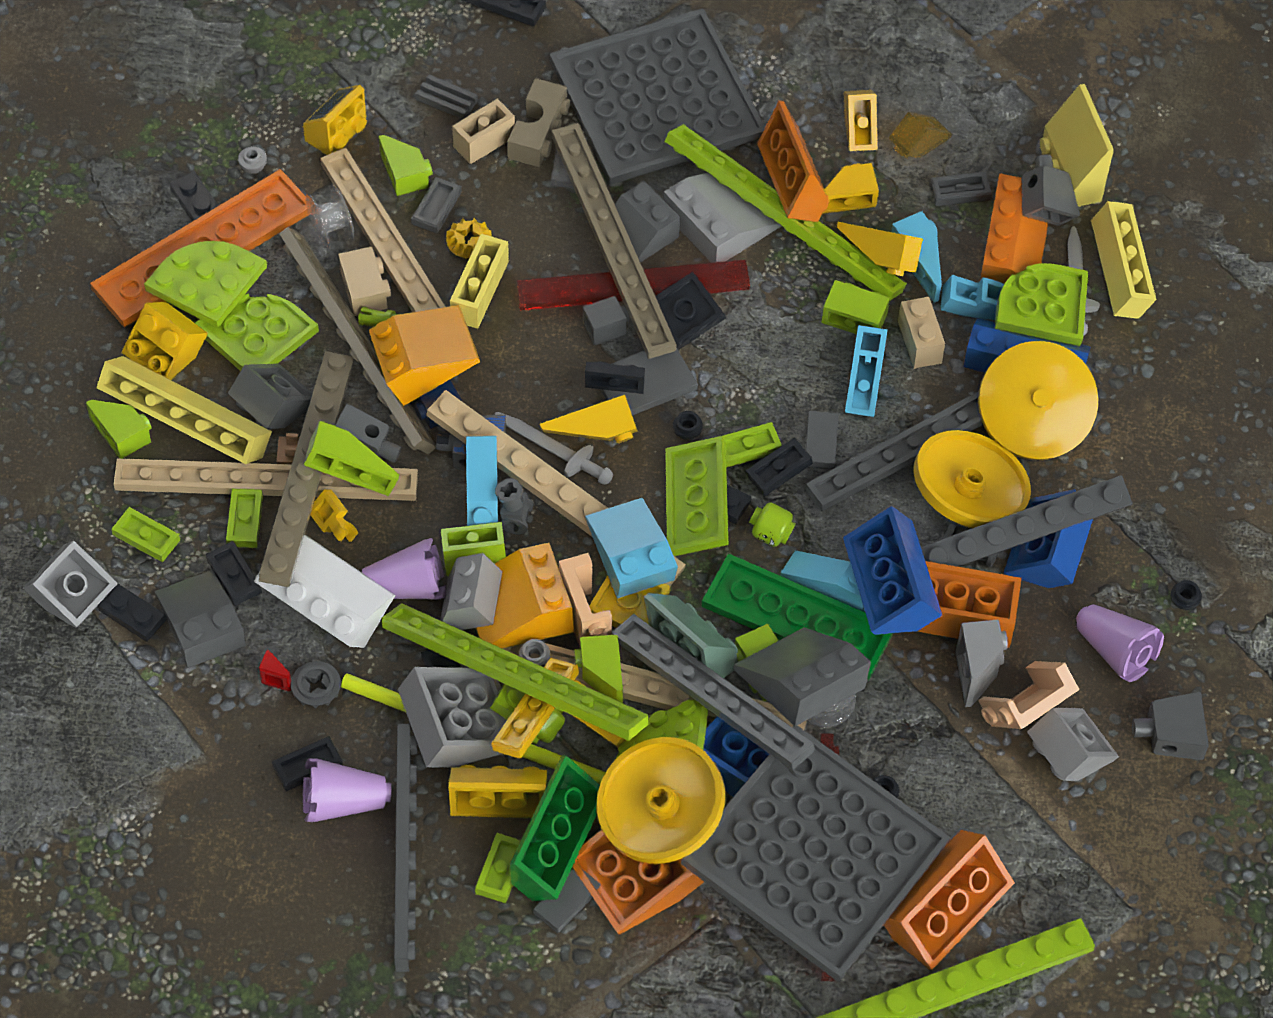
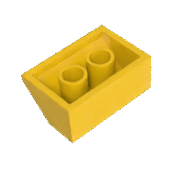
(495, 791)

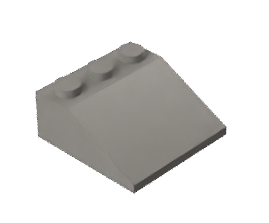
(717, 217)
(451, 714)

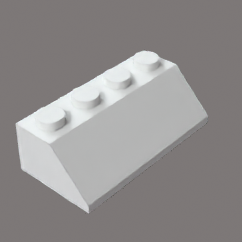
(333, 594)

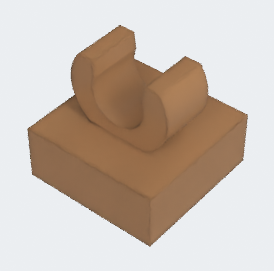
(287, 448)

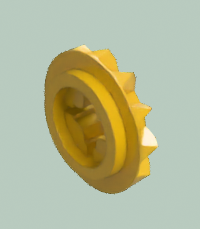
(456, 236)

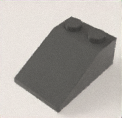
(201, 618)

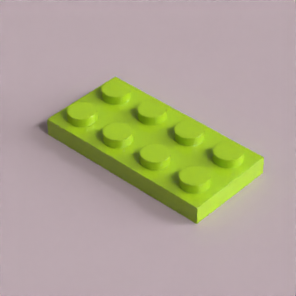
(696, 496)

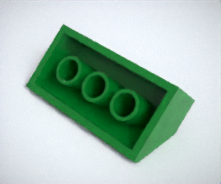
(555, 833)

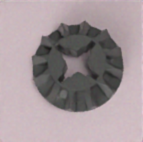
(313, 673)

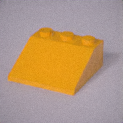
(423, 350)
(530, 599)

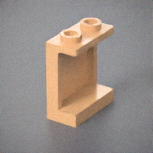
(578, 583)
(1051, 686)

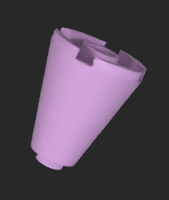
(410, 572)
(1120, 640)
(341, 791)

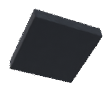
(689, 309)

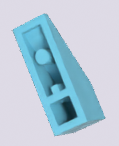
(928, 266)
(866, 371)
(481, 479)
(824, 575)

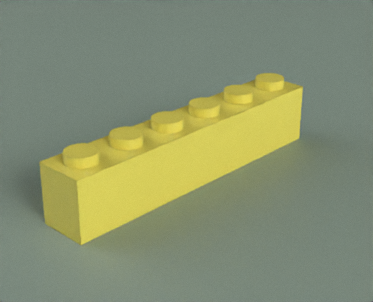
(184, 409)

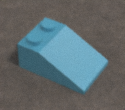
(632, 547)

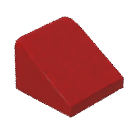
(274, 673)

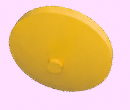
(1038, 400)
(970, 478)
(660, 800)

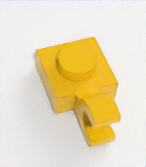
(329, 515)

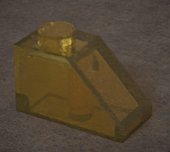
(918, 135)

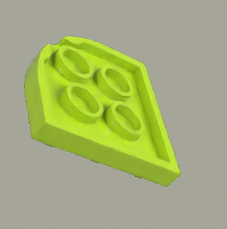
(206, 279)
(1044, 303)
(260, 331)
(684, 722)

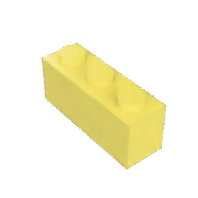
(480, 278)

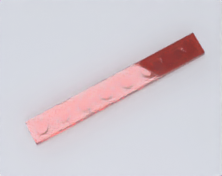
(595, 287)

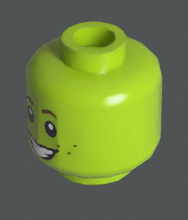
(772, 524)

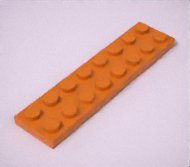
(242, 221)

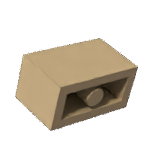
(483, 131)
(363, 280)
(921, 332)

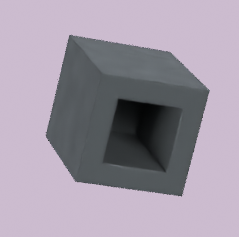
(605, 320)

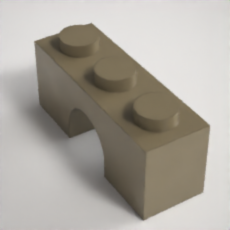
(532, 141)

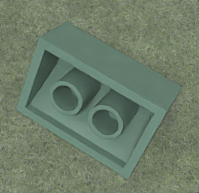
(690, 632)

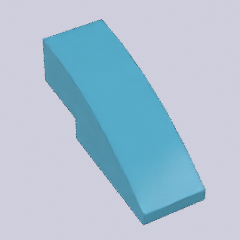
(971, 298)

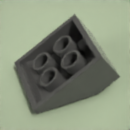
(805, 673)

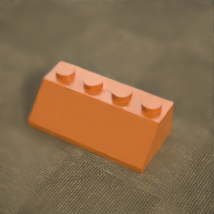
(792, 167)
(1012, 238)
(972, 597)
(949, 898)

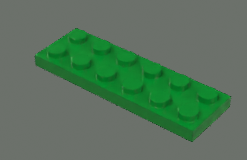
(762, 598)

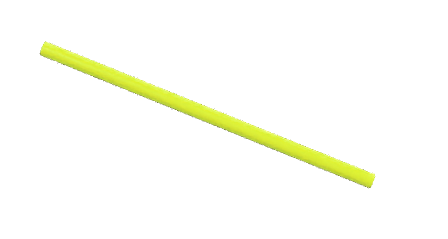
(394, 700)

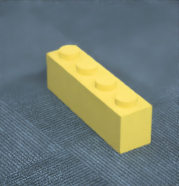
(1123, 260)

